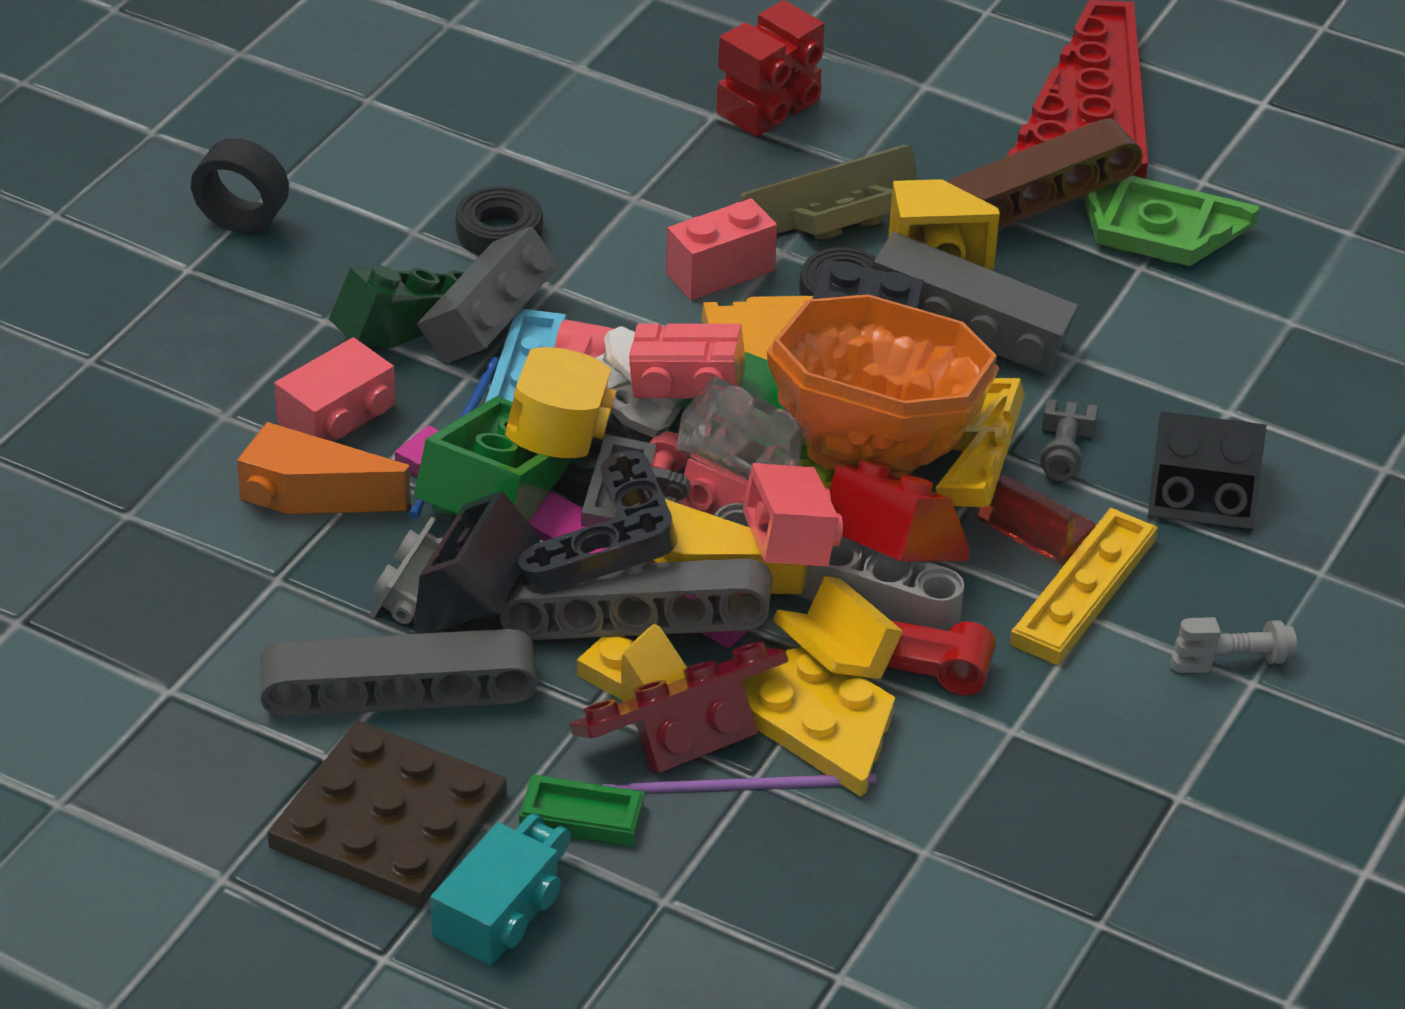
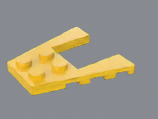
(983, 447)

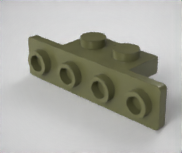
(838, 194)

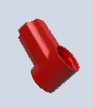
(955, 656)

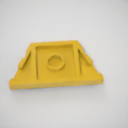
(822, 716)

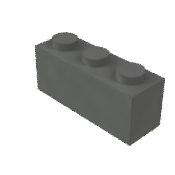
(488, 295)

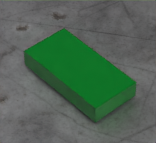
(585, 809)

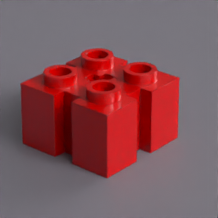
(770, 68)

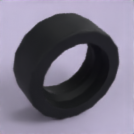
(255, 165)

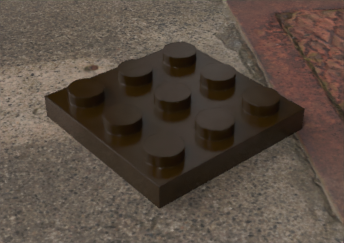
(388, 813)

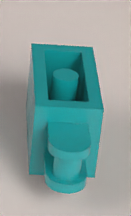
(499, 888)

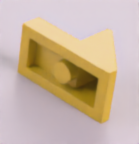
(624, 664)

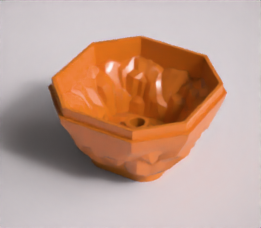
(879, 380)

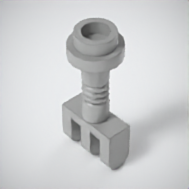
(1202, 640)

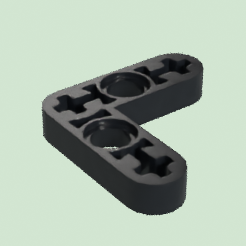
(630, 539)

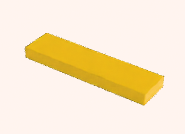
(1083, 586)

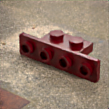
(690, 714)

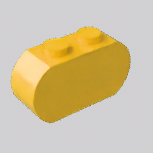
(560, 403)

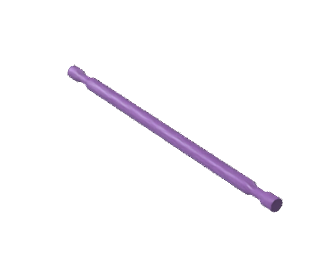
(737, 784)

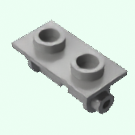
(400, 586)

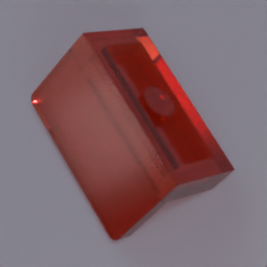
(1035, 520)

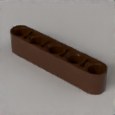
(1054, 171)

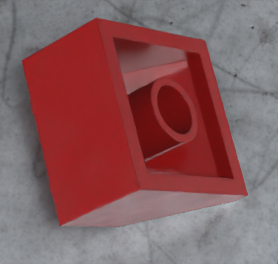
(896, 514)

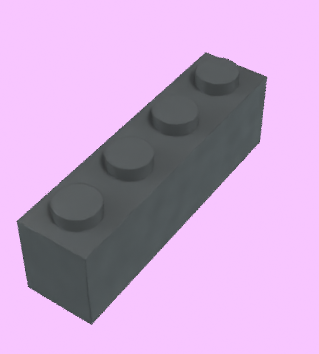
(1001, 311)

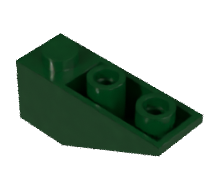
(386, 304)

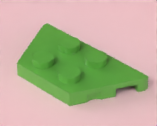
(1165, 219)

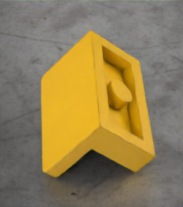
(843, 631)

